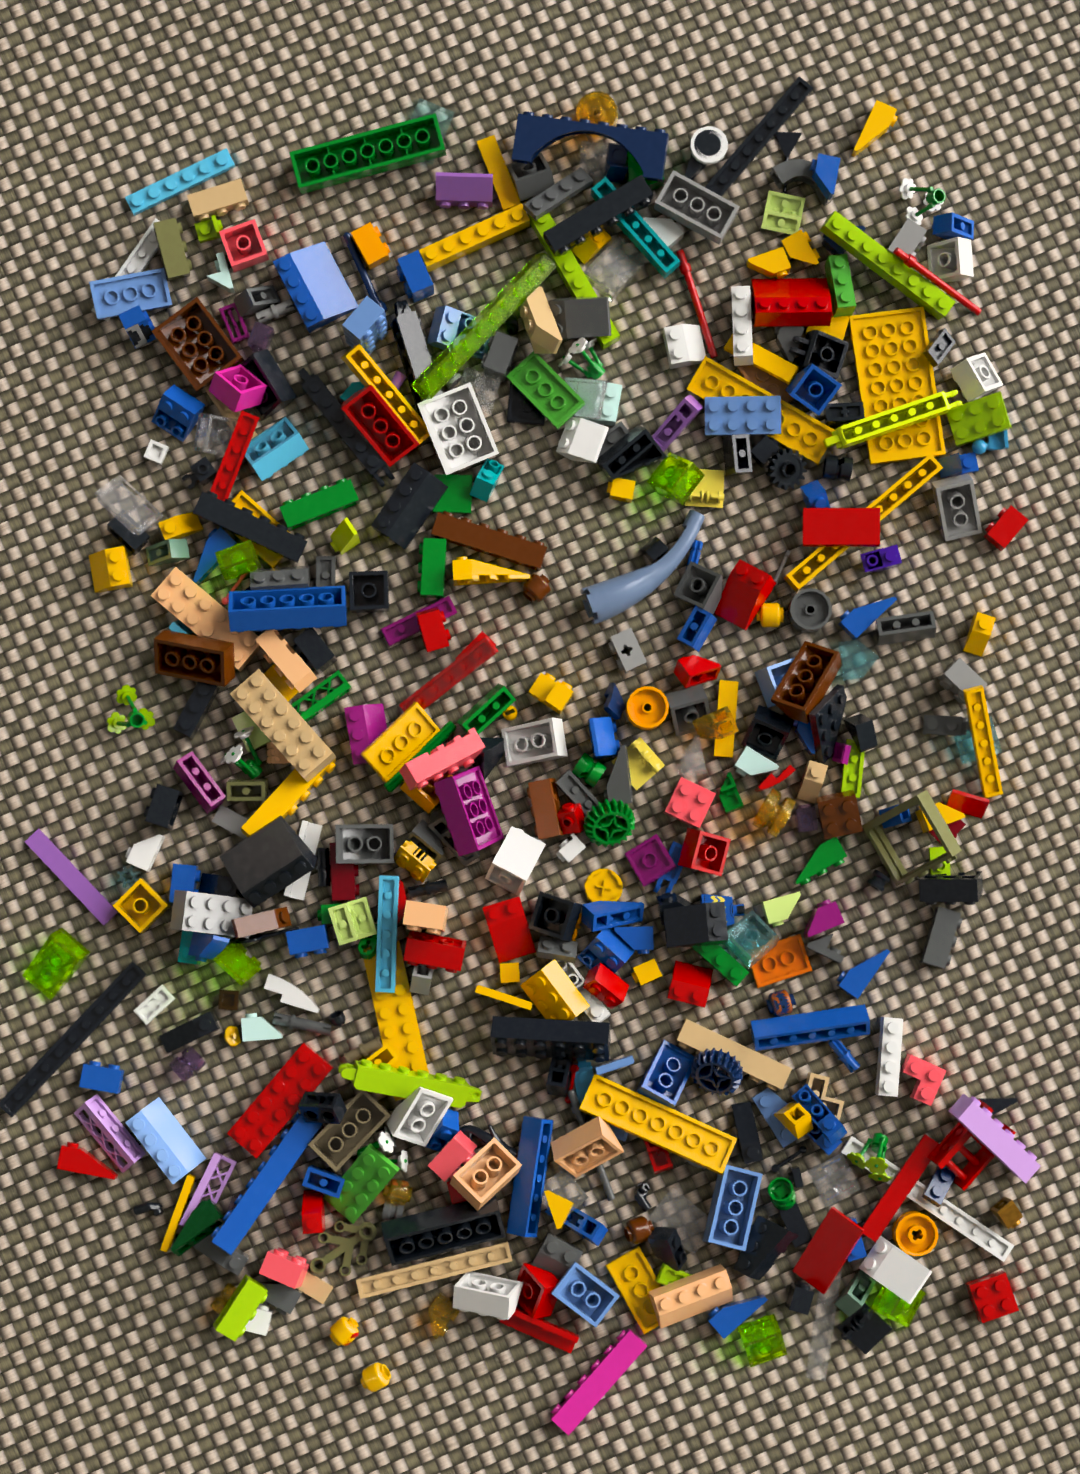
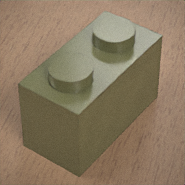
(247, 789)

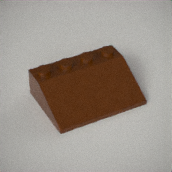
(197, 344)

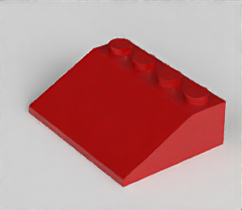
(791, 302)

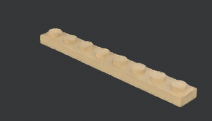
(433, 1270)

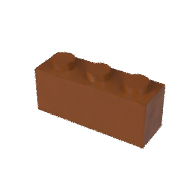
(545, 808)

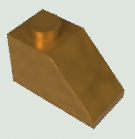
(1007, 1213)

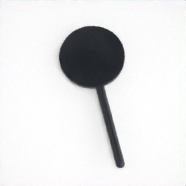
(259, 936)

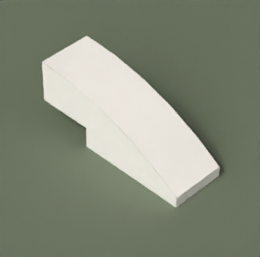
(290, 993)

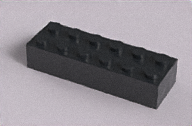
(550, 1038)
(441, 1230)

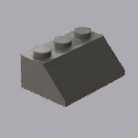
(280, 578)

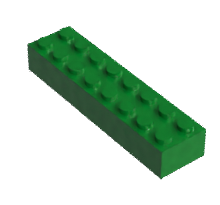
(368, 153)

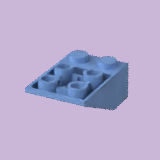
(448, 325)

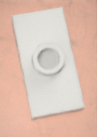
(154, 1004)

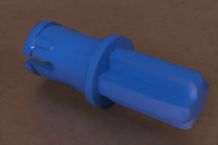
(844, 1055)

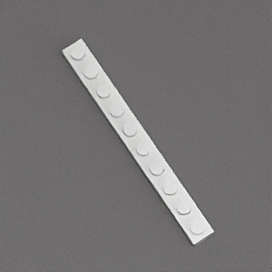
(946, 1211)

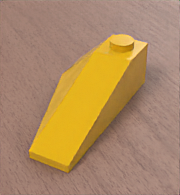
(475, 572)

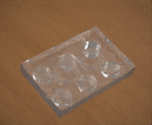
(683, 1215)

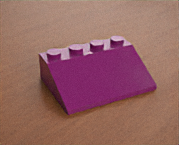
(468, 811)

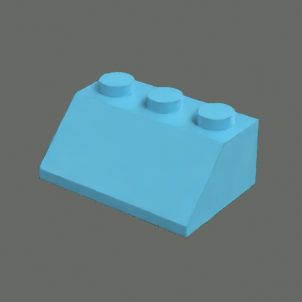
(275, 448)

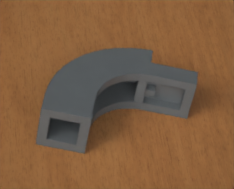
(796, 171)

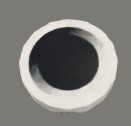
(708, 145)

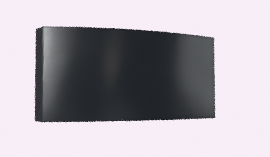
(795, 1222)

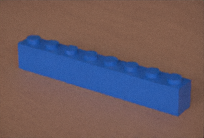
(265, 1185)

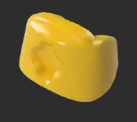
(232, 1036)

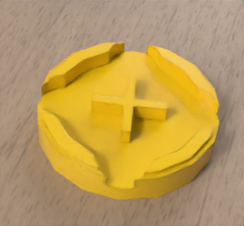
(603, 886)

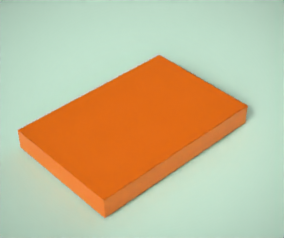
(782, 962)

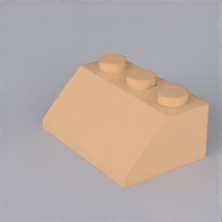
(586, 1147)

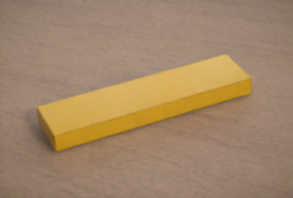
(501, 178)
(769, 362)
(726, 697)
(178, 1212)

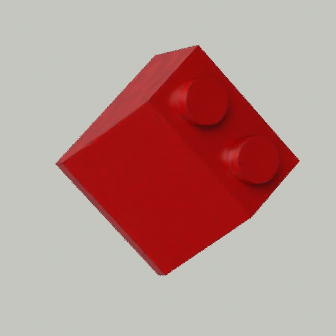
(690, 984)
(536, 1291)

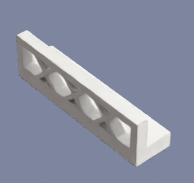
(310, 835)

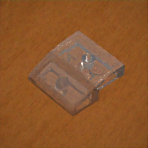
(834, 1180)
(566, 1187)

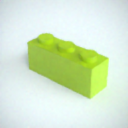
(240, 1308)

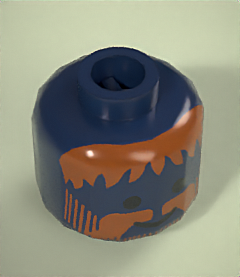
(780, 1003)

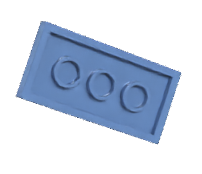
(124, 292)
(742, 415)

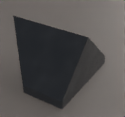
(489, 755)

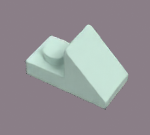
(222, 278)

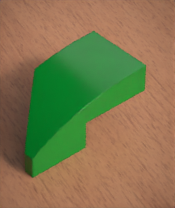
(729, 795)

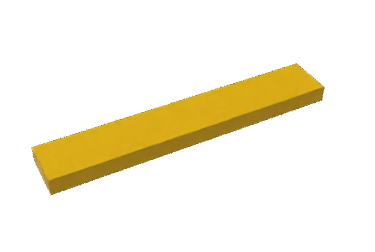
(982, 741)

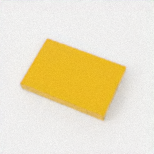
(503, 997)

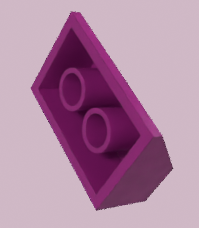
(363, 727)

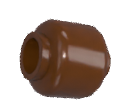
(536, 588)
(638, 1230)

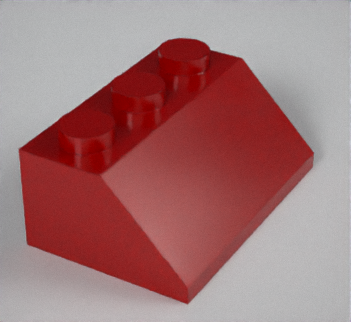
(434, 951)

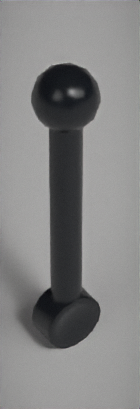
(775, 1168)

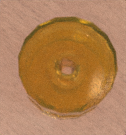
(597, 102)
(776, 814)

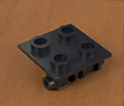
(864, 1328)

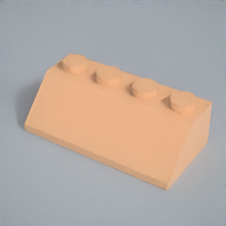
(691, 1295)

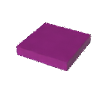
(650, 860)

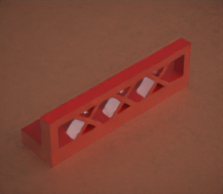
(542, 1330)

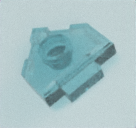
(855, 659)

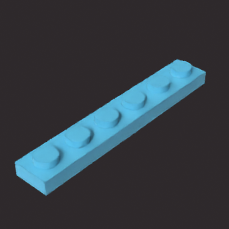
(180, 182)
(387, 933)

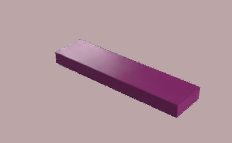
(409, 626)

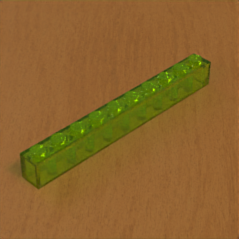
(483, 326)

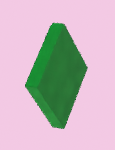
(457, 496)

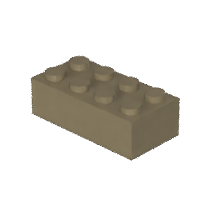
(340, 1141)

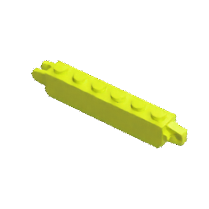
(892, 420)

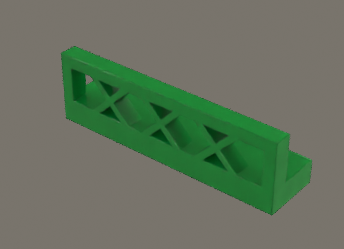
(324, 702)

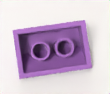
(464, 190)

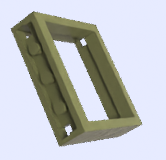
(888, 854)

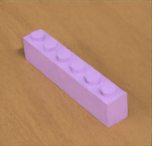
(994, 1138)

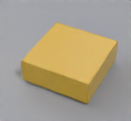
(509, 972)

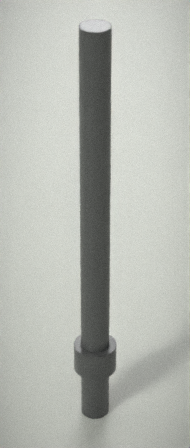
(581, 1120)

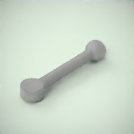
(781, 566)

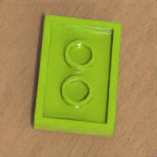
(979, 419)

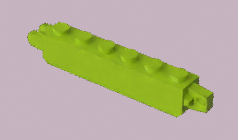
(403, 1082)

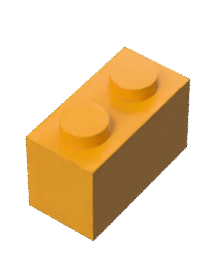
(370, 246)

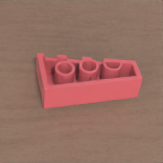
(442, 760)

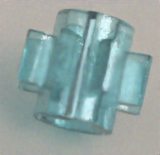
(127, 871)

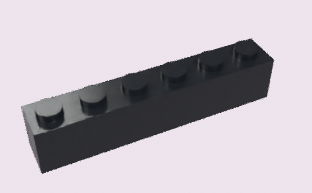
(598, 216)
(250, 527)

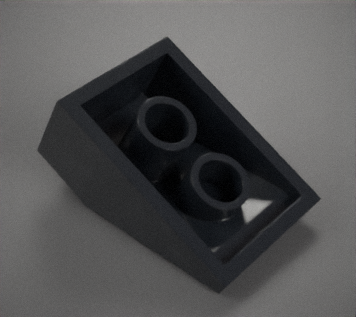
(695, 925)

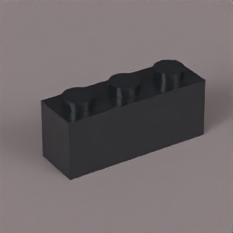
(196, 709)

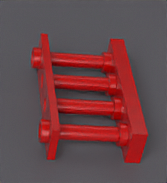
(955, 1142)

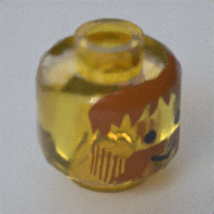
(397, 1192)

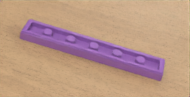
(71, 877)

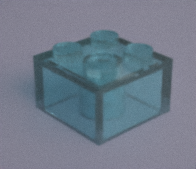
(751, 939)

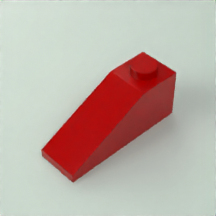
(81, 1161)

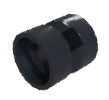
(837, 468)

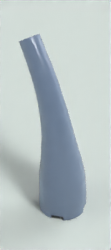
(622, 592)

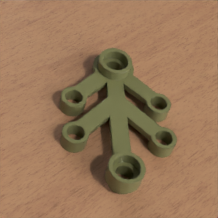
(346, 1246)

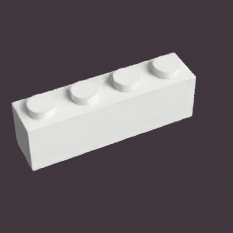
(742, 325)
(889, 1056)

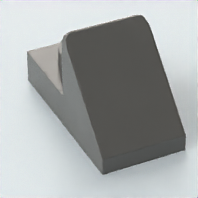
(820, 946)

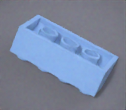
(165, 1140)

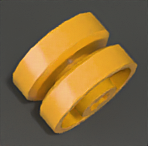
(647, 719)
(926, 1233)

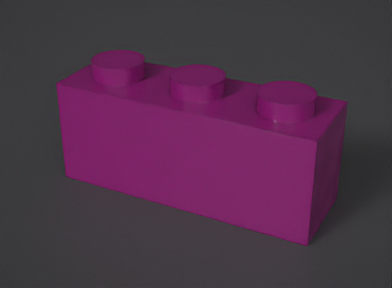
(199, 782)

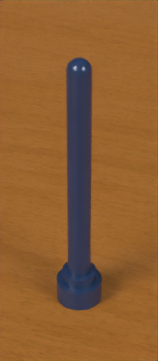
(362, 270)

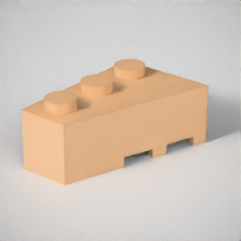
(286, 660)

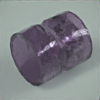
(187, 1063)

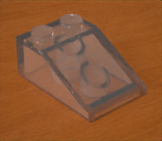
(615, 268)

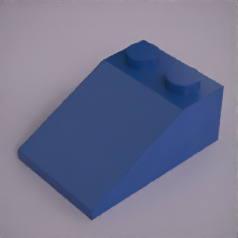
(666, 1075)

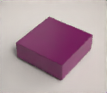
(841, 753)

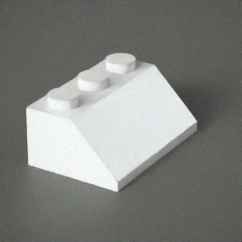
(487, 1295)

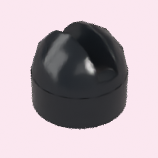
(337, 1018)

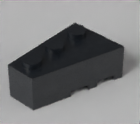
(951, 888)
(763, 1247)

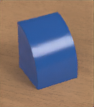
(901, 818)

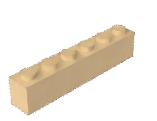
(753, 1063)

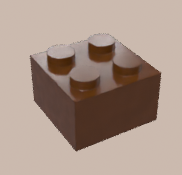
(839, 814)

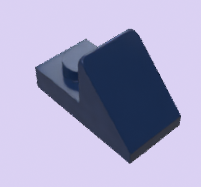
(616, 163)

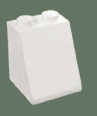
(515, 860)

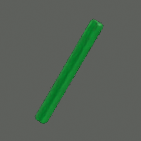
(438, 739)

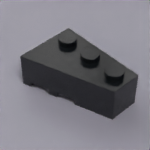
(629, 453)

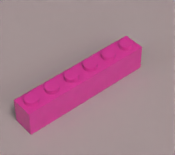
(598, 1381)

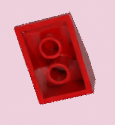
(744, 594)
(509, 929)

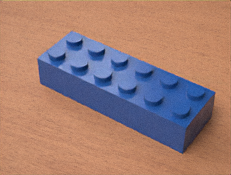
(287, 608)

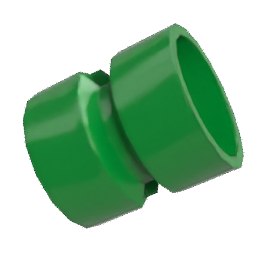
(589, 770)
(782, 1193)

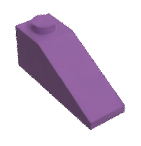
(677, 422)

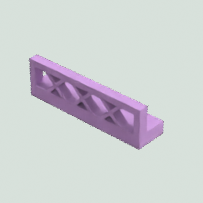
(111, 1131)
(204, 1184)

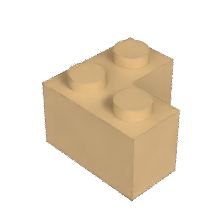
(819, 1085)

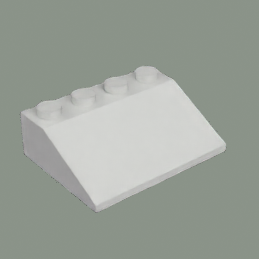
(458, 428)

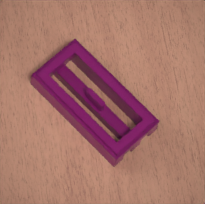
(240, 337)

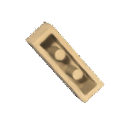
(218, 200)

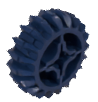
(716, 1072)

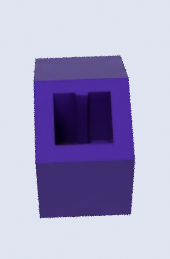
(881, 559)

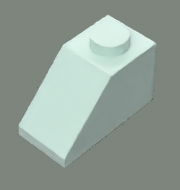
(753, 763)
(258, 1028)

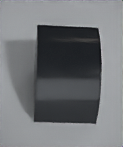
(654, 549)

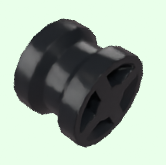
(878, 881)

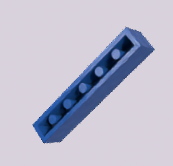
(810, 1027)
(530, 1180)

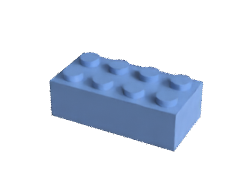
(366, 325)
(732, 1208)

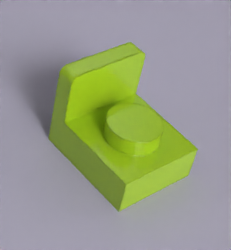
(208, 229)

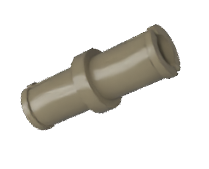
(363, 1050)

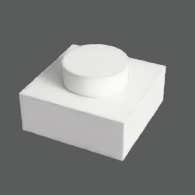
(156, 452)

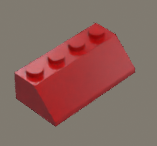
(379, 424)

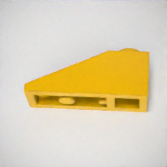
(877, 124)

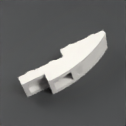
(596, 1011)

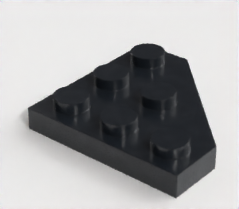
(826, 722)

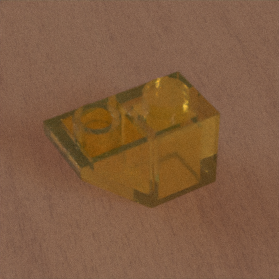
(716, 724)
(440, 1313)

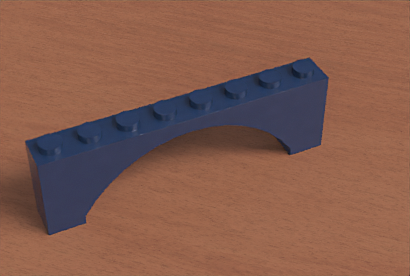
(538, 132)

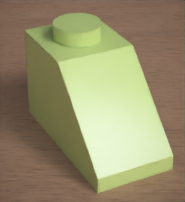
(779, 908)

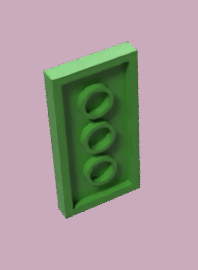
(545, 390)
(363, 1183)

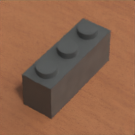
(905, 628)
(941, 938)

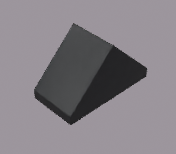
(862, 732)

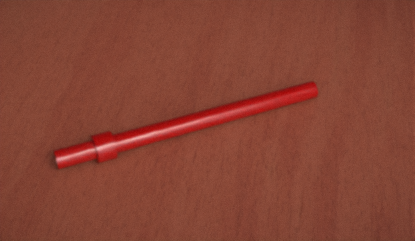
(910, 261)
(685, 269)

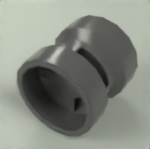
(392, 1211)

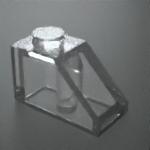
(692, 760)

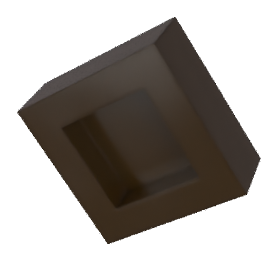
(228, 1000)

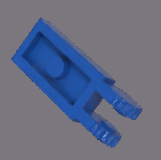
(673, 875)

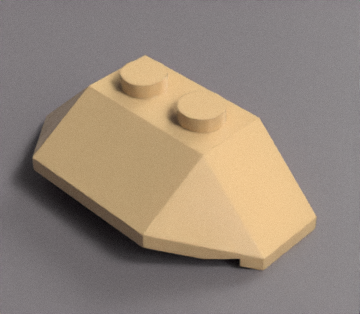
(540, 323)

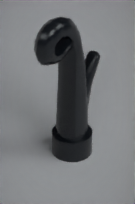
(485, 1136)

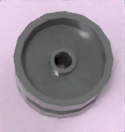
(805, 621)

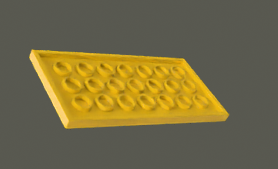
(894, 373)

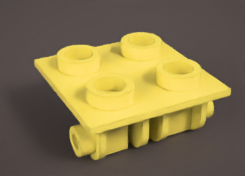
(709, 490)
(642, 763)

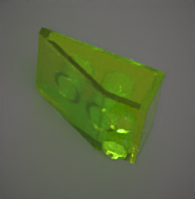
(56, 963)
(238, 964)

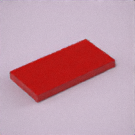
(841, 527)
(828, 1250)

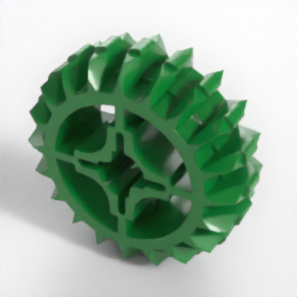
(604, 817)

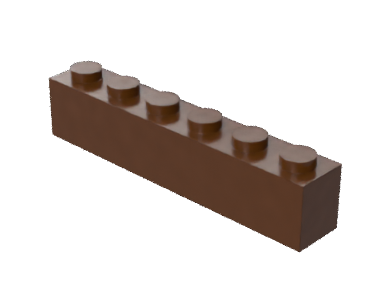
(489, 541)

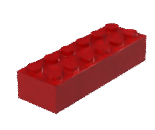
(280, 1100)

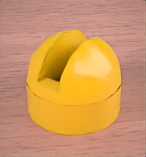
(512, 716)

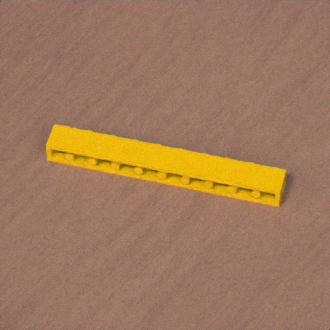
(886, 502)

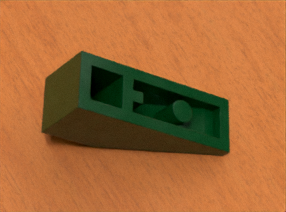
(198, 1226)

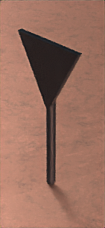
(787, 142)

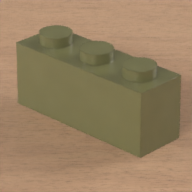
(172, 249)

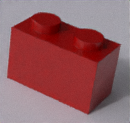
(1005, 528)
(433, 629)
(606, 986)

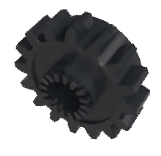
(794, 472)

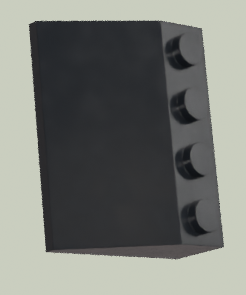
(268, 861)

